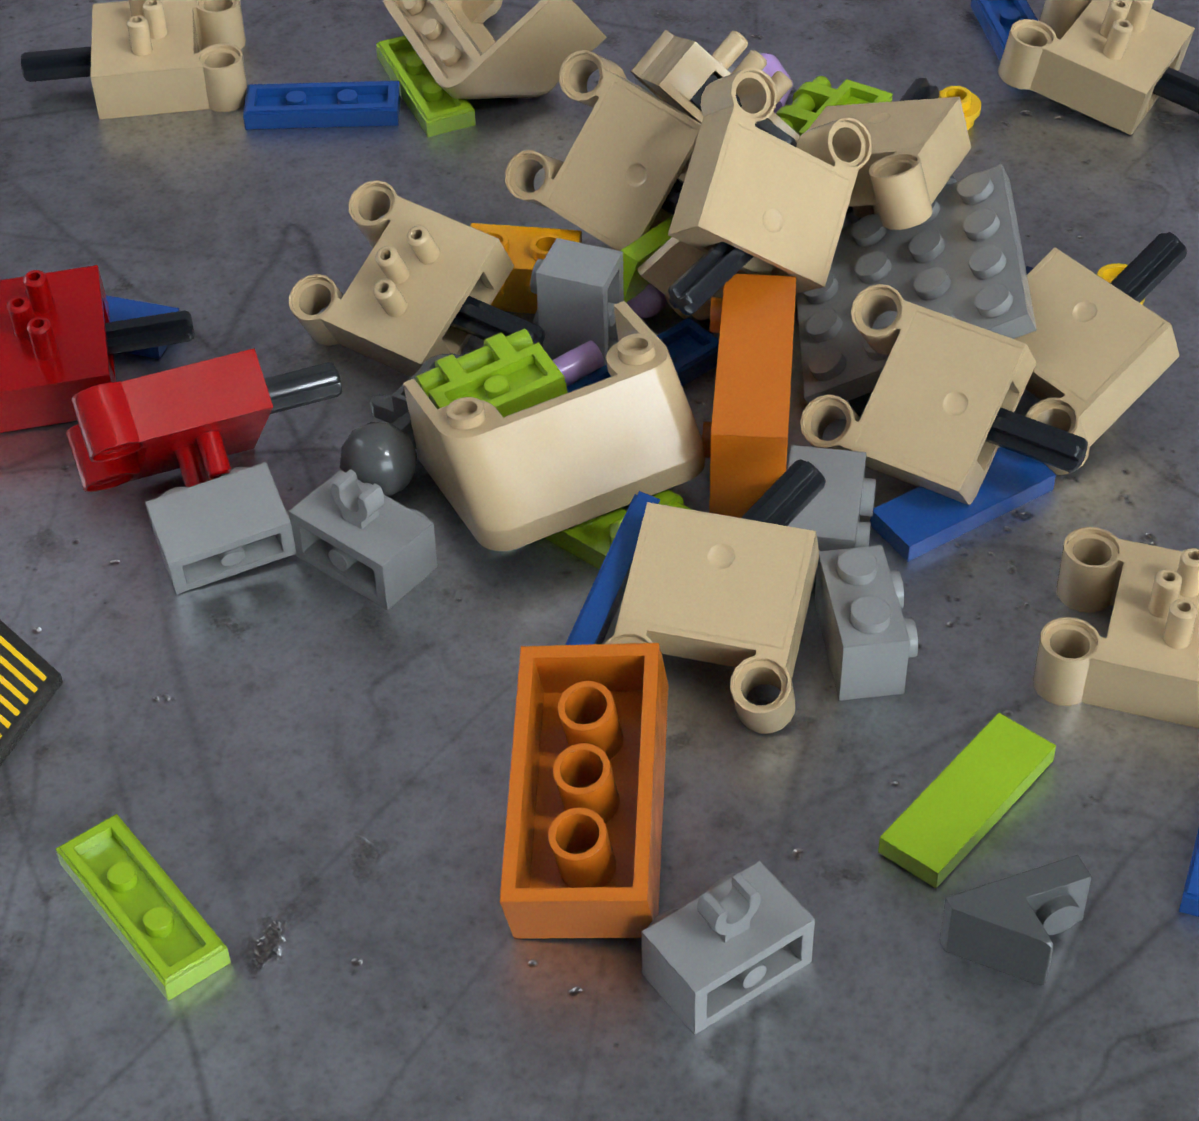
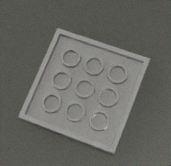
(955, 263)

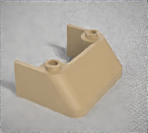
(475, 65)
(566, 456)

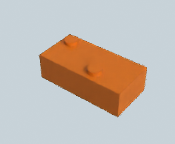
(751, 390)
(586, 792)

